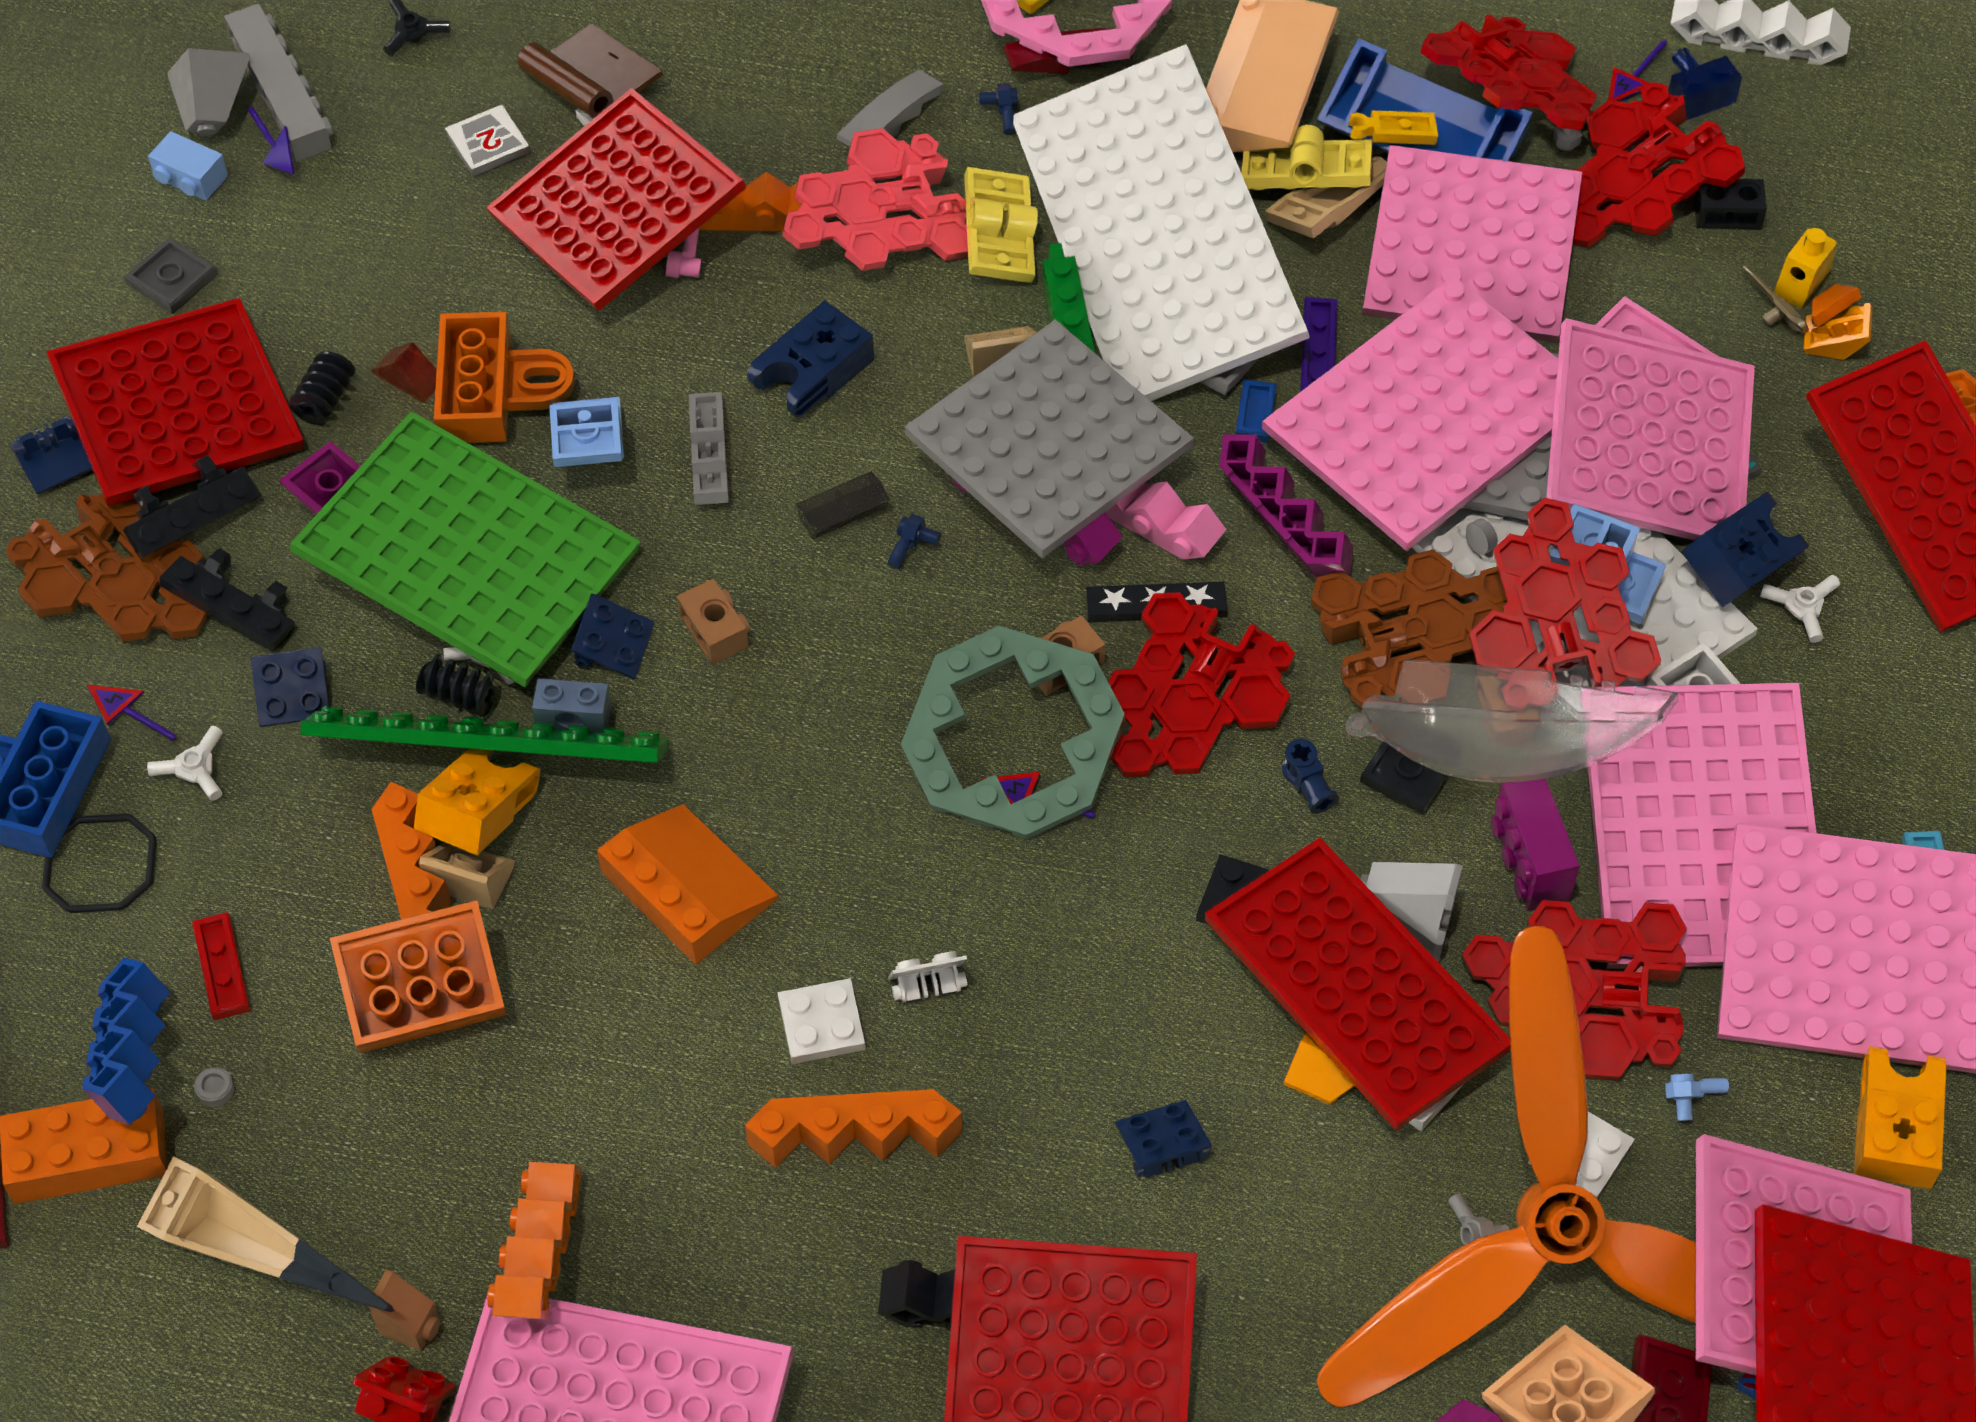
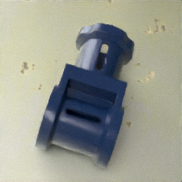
(1306, 774)

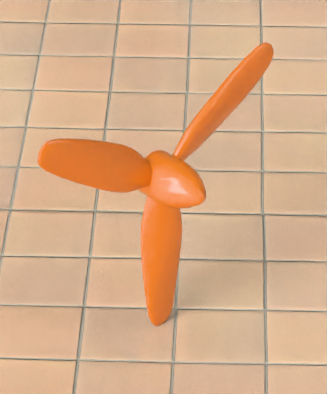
(1552, 1217)

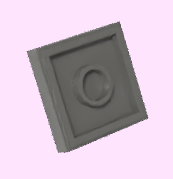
(170, 275)

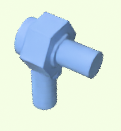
(1684, 1088)

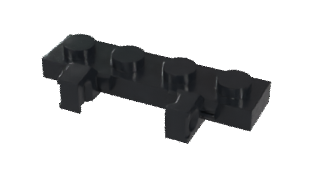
(215, 498)
(206, 589)

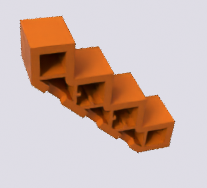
(758, 207)
(402, 846)
(834, 1121)
(541, 1234)

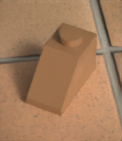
(413, 1316)

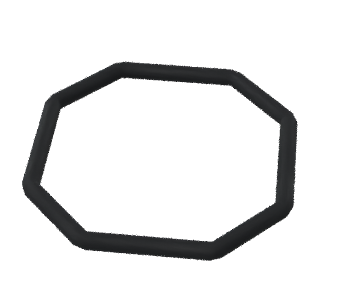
(108, 906)

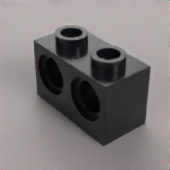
(1735, 207)

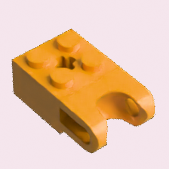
(474, 800)
(1900, 1121)

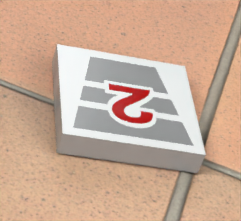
(487, 140)

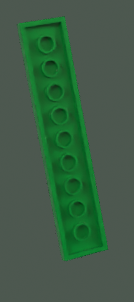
(474, 734)

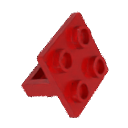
(400, 1392)

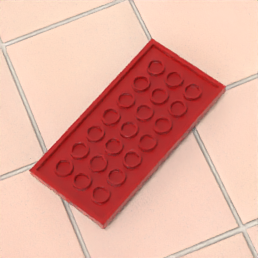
(1915, 468)
(1359, 983)

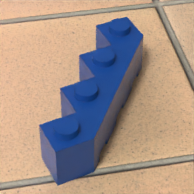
(125, 1032)

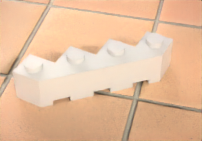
(1777, 31)

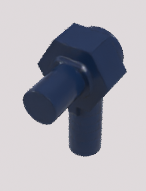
(1005, 98)
(911, 532)

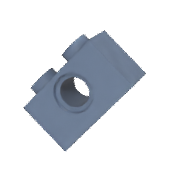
(572, 704)

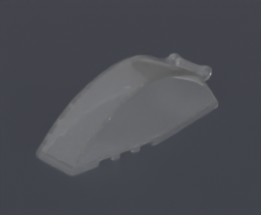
(1506, 720)

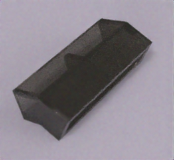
(842, 504)

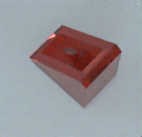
(408, 371)

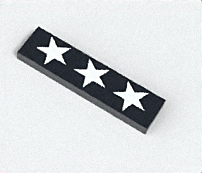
(1129, 601)

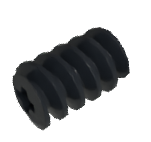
(321, 387)
(456, 686)

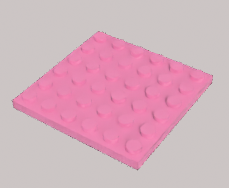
(1477, 219)
(1649, 431)
(1729, 1188)

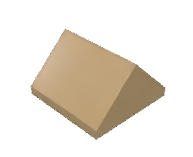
(988, 347)
(467, 874)

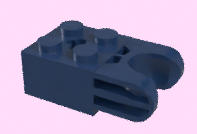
(815, 357)
(1742, 550)

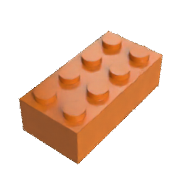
(78, 1150)

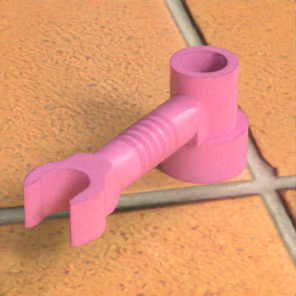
(684, 262)

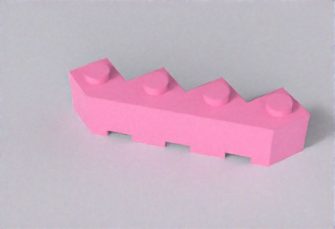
(1164, 520)

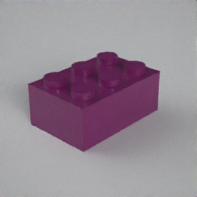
(1534, 842)

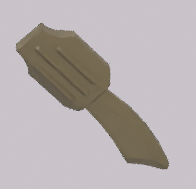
(1782, 308)

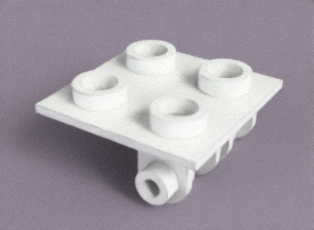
(943, 964)

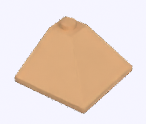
(1568, 1383)

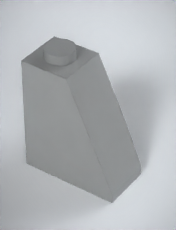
(206, 87)
(1418, 897)

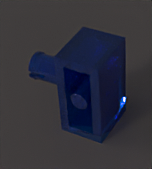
(1704, 85)

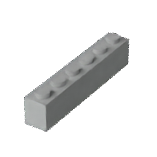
(278, 81)

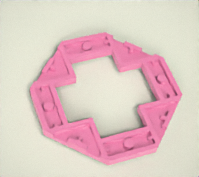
(1042, 33)

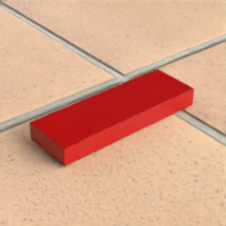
(221, 966)

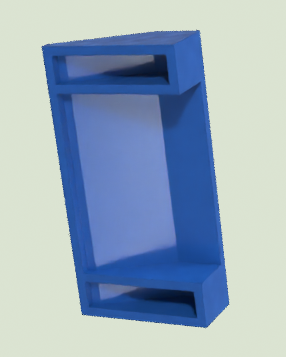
(1461, 122)

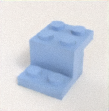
(586, 432)
(1644, 572)

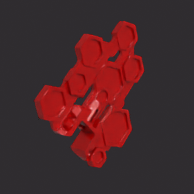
(1532, 65)
(1627, 176)
(1550, 596)
(1189, 706)
(1606, 1040)

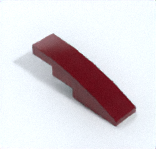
(1028, 60)

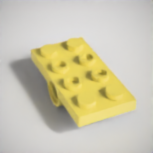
(1309, 163)
(1000, 225)

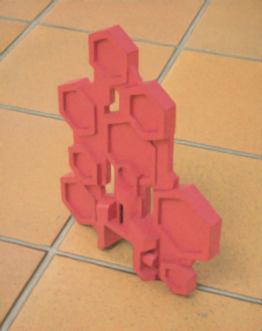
(864, 204)

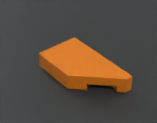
(1833, 302)

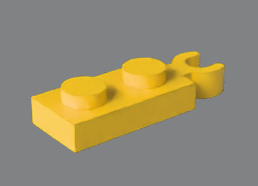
(1395, 127)

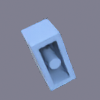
(188, 166)

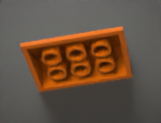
(685, 880)
(417, 976)

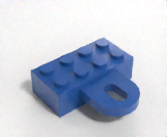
(47, 775)

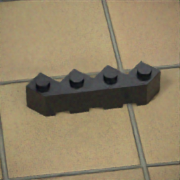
(916, 1295)

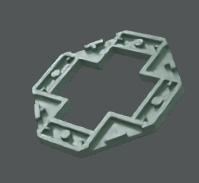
(986, 800)

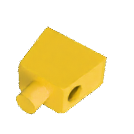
(1813, 255)

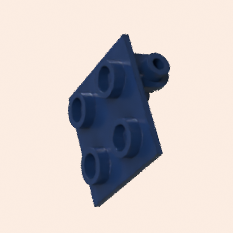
(51, 455)
(611, 637)
(289, 685)
(1163, 1136)

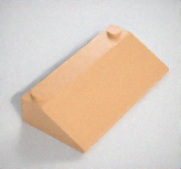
(1268, 70)

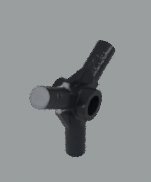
(411, 27)

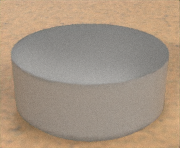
(1481, 536)
(214, 1087)

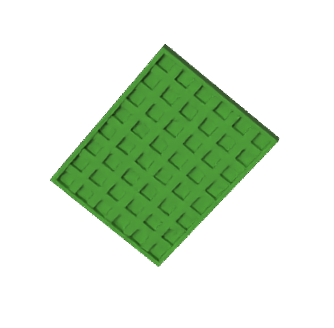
(466, 548)

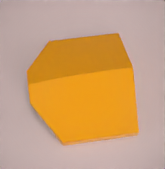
(1841, 334)
(1316, 1073)

